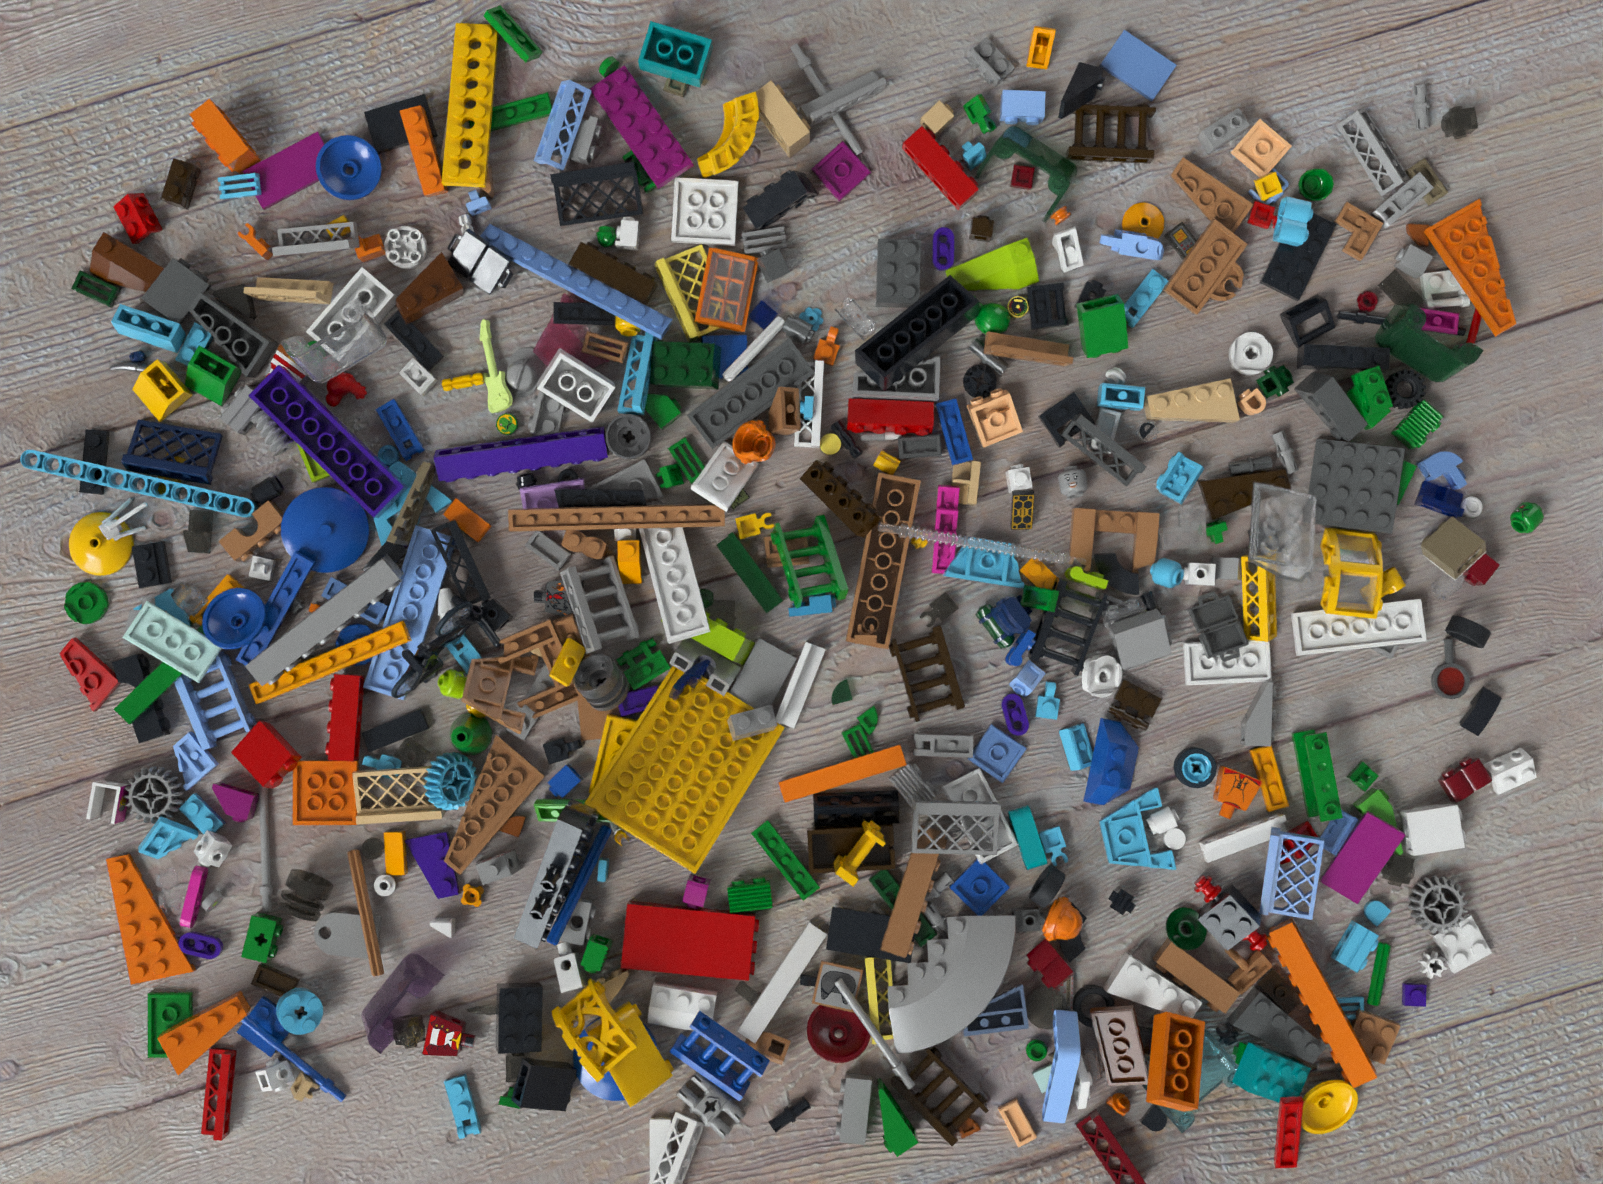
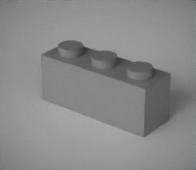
(854, 1108)

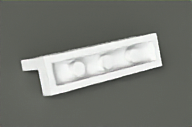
(817, 406)
(800, 685)
(1241, 837)
(684, 1154)

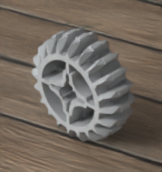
(154, 786)
(1441, 920)

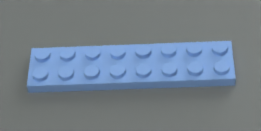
(413, 603)

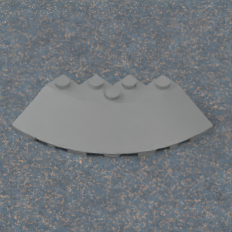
(954, 982)

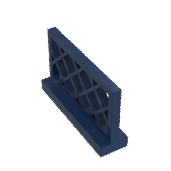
(172, 469)

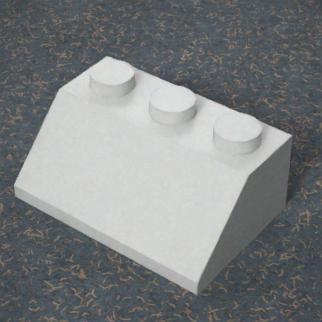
(678, 1004)

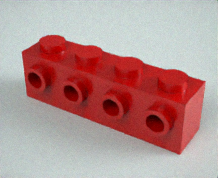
(940, 167)
(890, 416)
(345, 717)

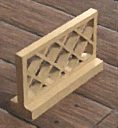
(393, 813)

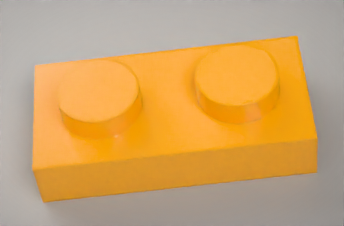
(1038, 574)

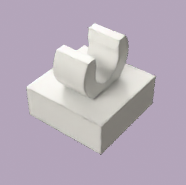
(262, 568)

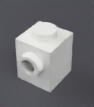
(1018, 478)
(1199, 574)

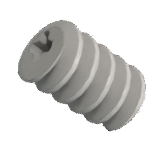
(273, 433)

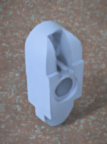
(1134, 244)

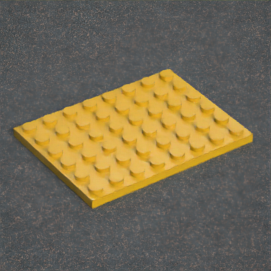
(681, 771)

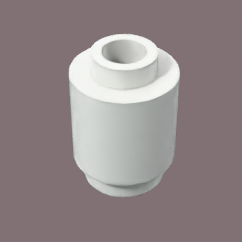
(1163, 820)

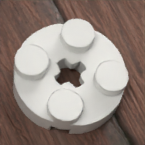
(1259, 345)
(1092, 670)

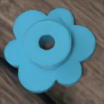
(815, 314)

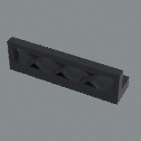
(467, 558)
(856, 805)

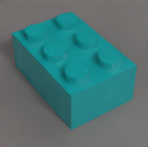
(675, 54)
(1270, 1073)

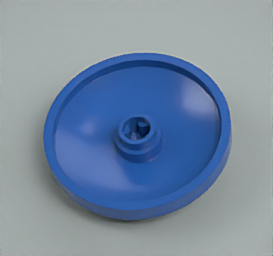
(326, 528)

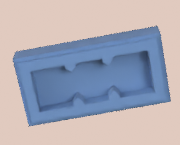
(1337, 832)

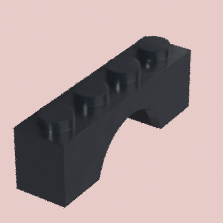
(1347, 357)
(152, 722)

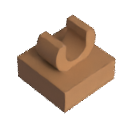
(865, 638)

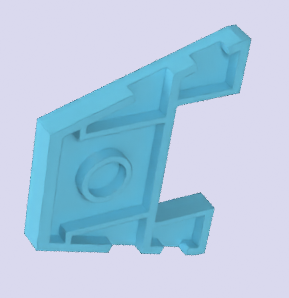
(407, 476)
(1126, 838)

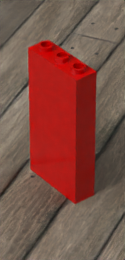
(689, 940)

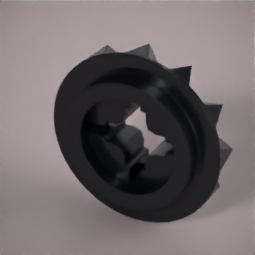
(975, 372)

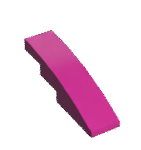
(945, 521)

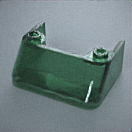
(1017, 141)

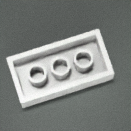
(363, 287)

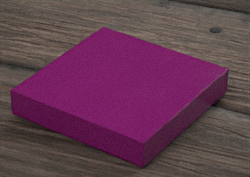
(841, 171)

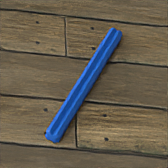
(579, 885)

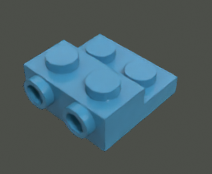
(818, 604)

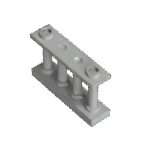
(586, 619)

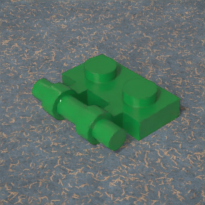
(647, 669)

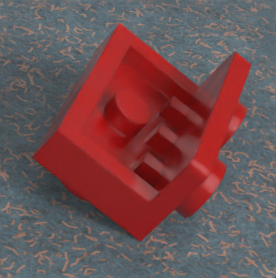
(137, 217)

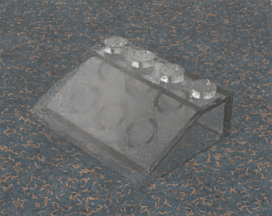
(1282, 531)

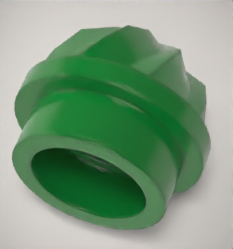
(606, 236)

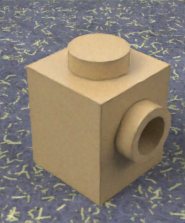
(937, 118)

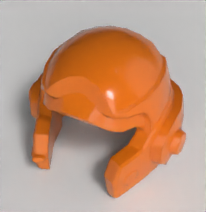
(753, 442)
(1062, 921)

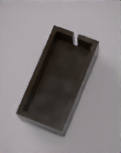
(831, 841)

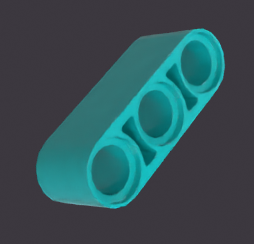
(1027, 837)

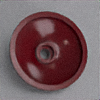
(821, 1032)

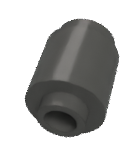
(798, 329)

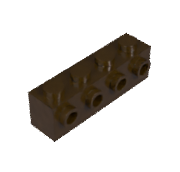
(613, 273)
(839, 498)

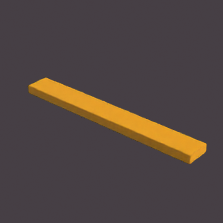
(333, 661)

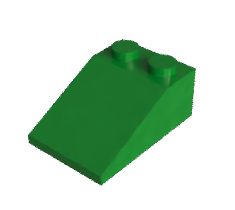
(898, 1130)

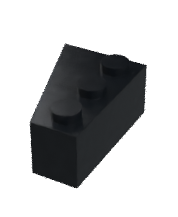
(779, 199)

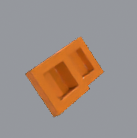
(467, 520)

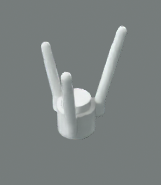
(111, 528)

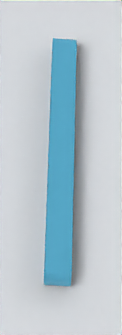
(130, 481)

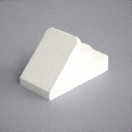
(1068, 249)
(418, 377)

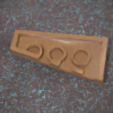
(1211, 195)

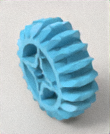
(450, 781)

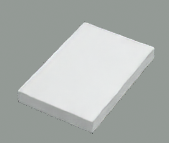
(723, 477)

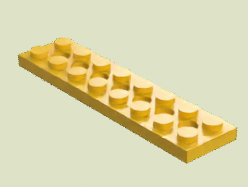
(481, 114)

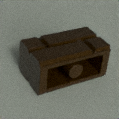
(180, 184)

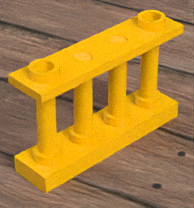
(847, 866)

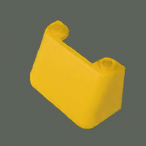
(642, 1068)

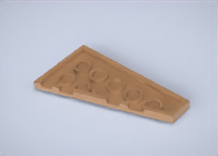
(497, 794)

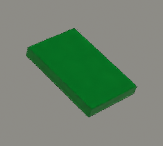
(165, 1011)

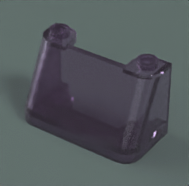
(411, 976)

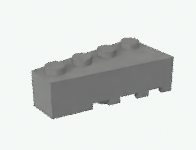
(916, 385)

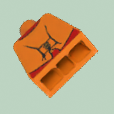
(1234, 790)

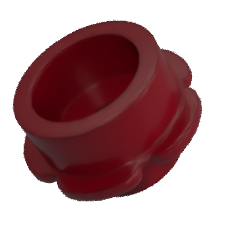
(1371, 297)

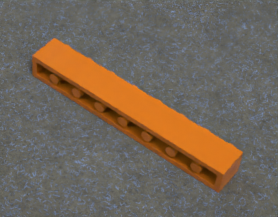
(1322, 1003)

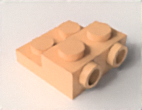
(994, 417)

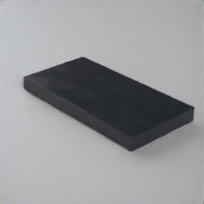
(860, 934)

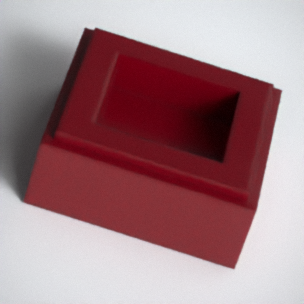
(1022, 177)

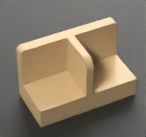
(967, 478)

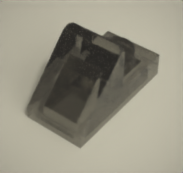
(199, 531)

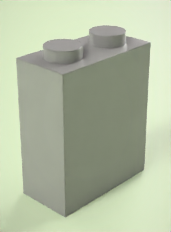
(1140, 638)

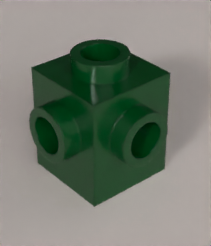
(1275, 381)

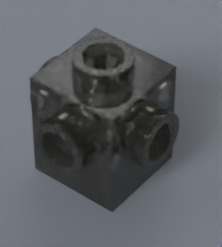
(408, 1030)

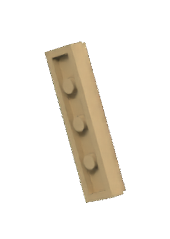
(291, 290)

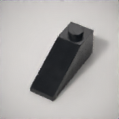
(1082, 88)

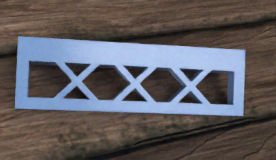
(555, 122)

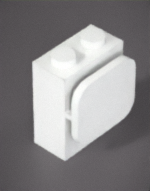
(1432, 829)

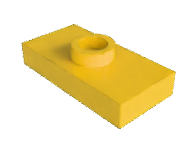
(567, 662)

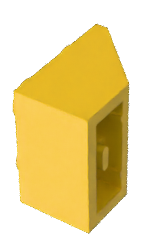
(161, 389)

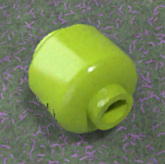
(452, 683)

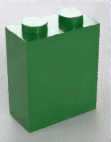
(1102, 326)

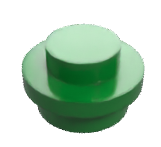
(1036, 1050)

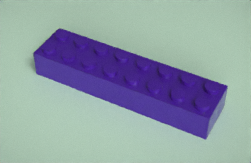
(328, 441)

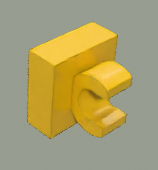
(1268, 186)

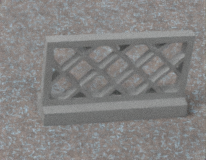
(960, 808)

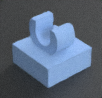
(477, 204)

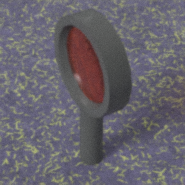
(1450, 679)

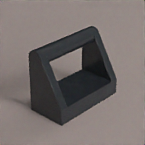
(1303, 312)

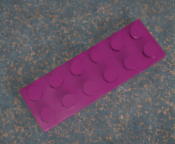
(641, 127)

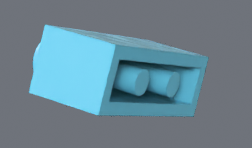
(148, 328)

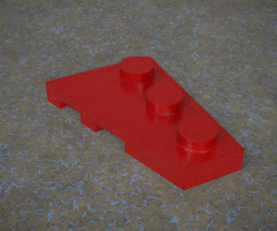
(92, 673)

